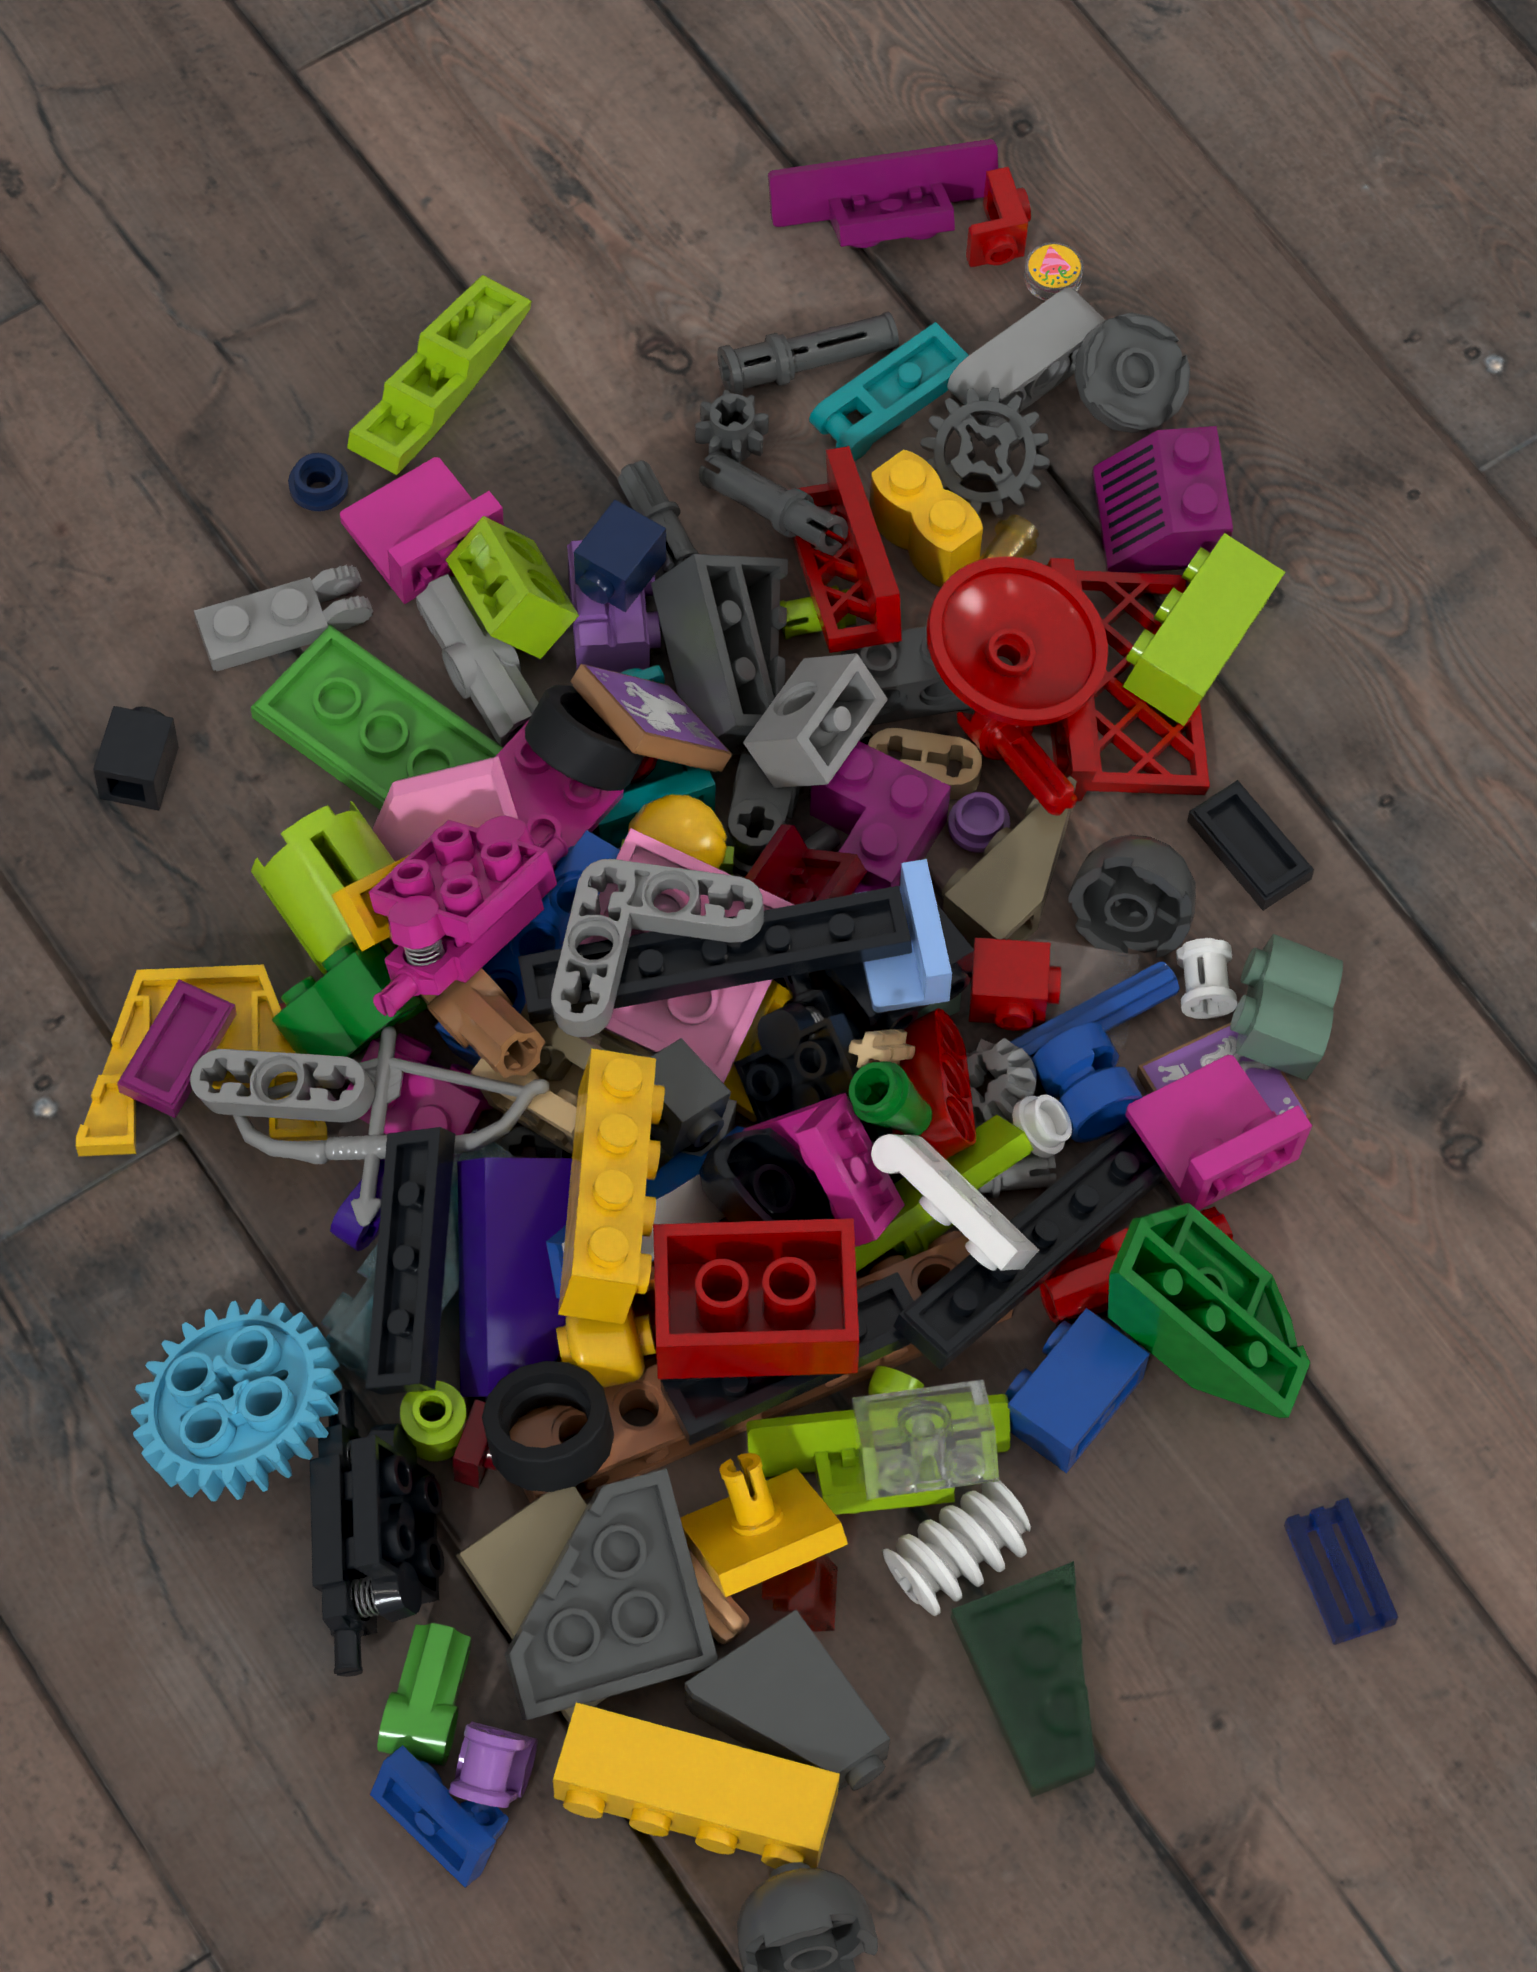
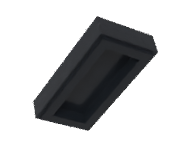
(1250, 845)

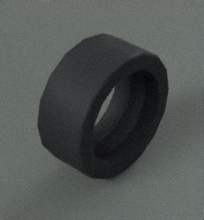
(579, 742)
(557, 1465)

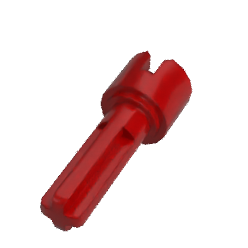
(1024, 757)

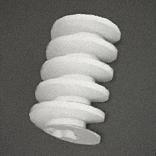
(959, 1545)

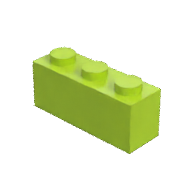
(1200, 627)

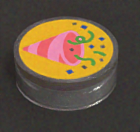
(1052, 269)

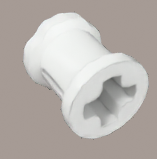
(1206, 978)

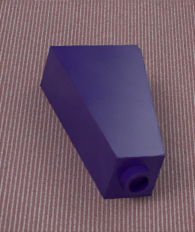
(505, 1266)

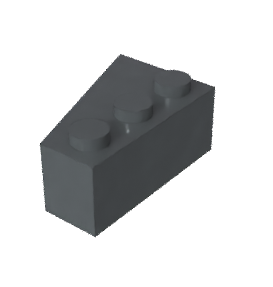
(724, 638)

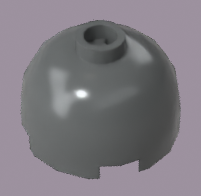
(1134, 896)
(804, 1923)

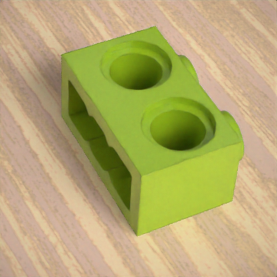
(511, 587)

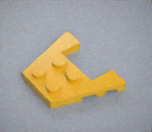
(112, 1115)

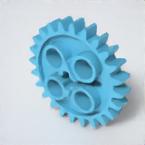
(236, 1400)

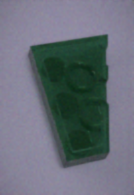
(1032, 1673)

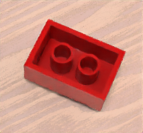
(756, 1298)

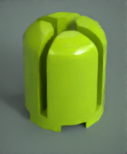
(318, 860)

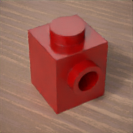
(1012, 983)

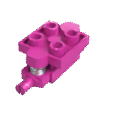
(460, 903)

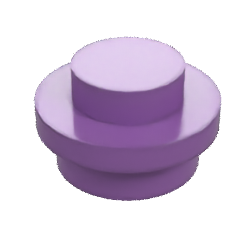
(977, 820)

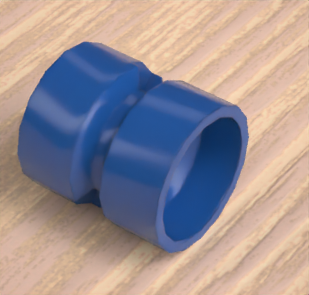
(1084, 1075)

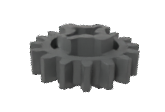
(1007, 435)

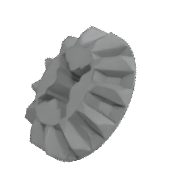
(1013, 1074)

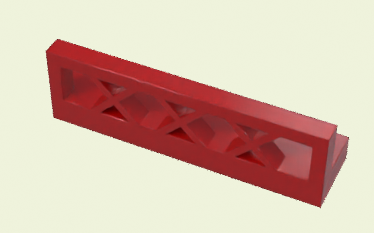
(859, 561)

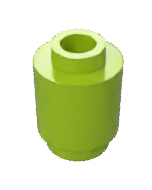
(439, 1438)

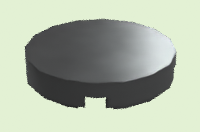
(1132, 373)

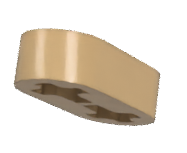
(931, 755)

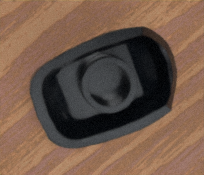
(762, 1179)

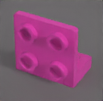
(416, 525)
(550, 799)
(1216, 1132)
(840, 1155)

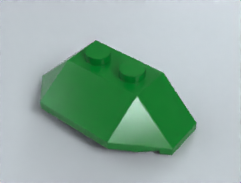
(1206, 1311)

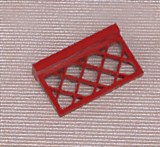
(1076, 737)

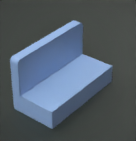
(926, 972)

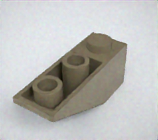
(1011, 882)

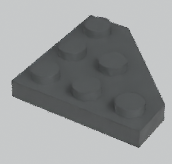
(614, 1606)

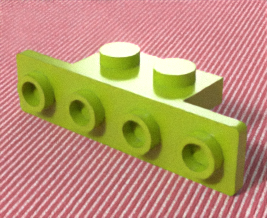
(829, 1448)

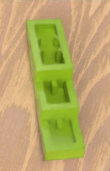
(440, 375)

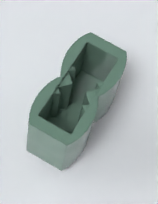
(1287, 1006)

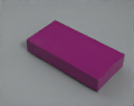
(182, 1032)

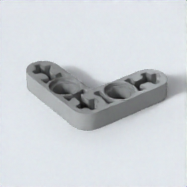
(634, 909)

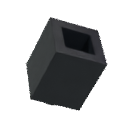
(136, 757)

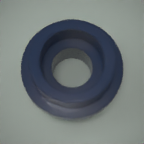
(313, 469)

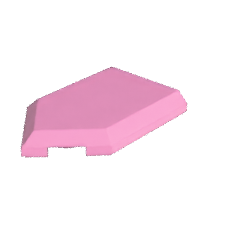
(426, 801)

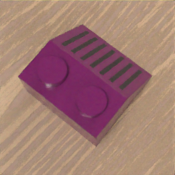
(1162, 500)

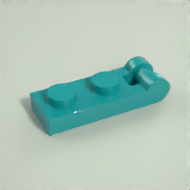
(889, 391)

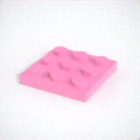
(707, 1021)

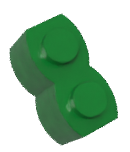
(338, 1010)

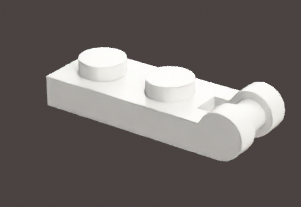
(955, 1201)

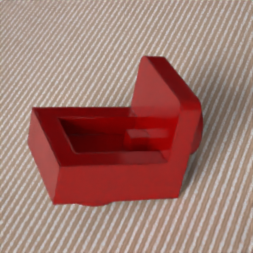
(1007, 225)

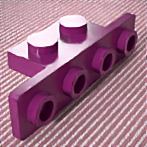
(883, 193)

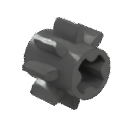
(732, 426)

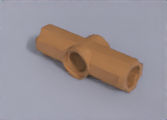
(484, 1018)

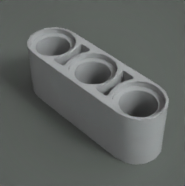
(1028, 355)

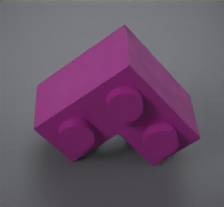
(885, 809)

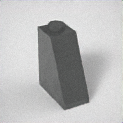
(791, 1703)

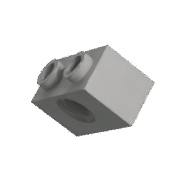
(815, 721)

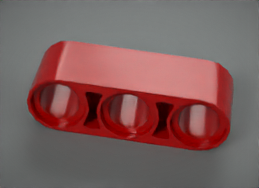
(942, 1081)

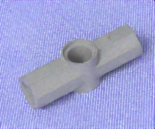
(476, 661)

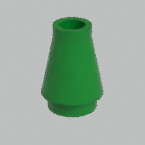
(887, 1098)

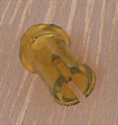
(1013, 538)

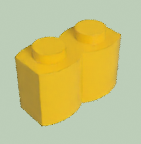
(923, 517)

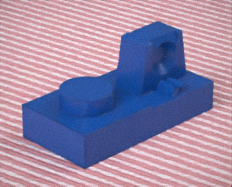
(451, 1832)

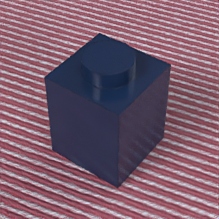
(619, 556)

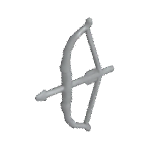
(387, 1078)

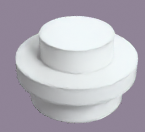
(1044, 1123)

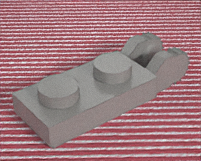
(280, 617)

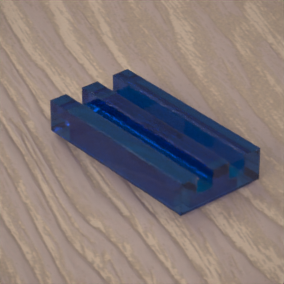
(1321, 1521)

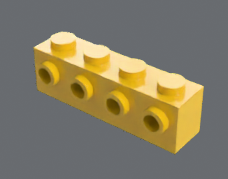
(609, 1187)
(694, 1787)

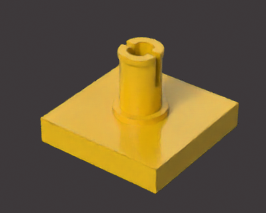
(760, 1526)

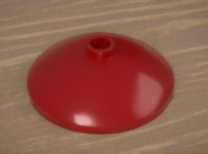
(1033, 620)

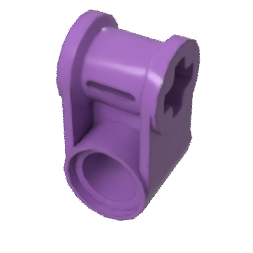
(493, 1765)

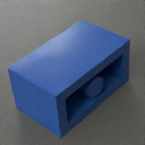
(1074, 1388)

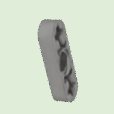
(302, 1104)

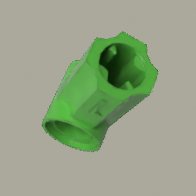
(423, 1708)

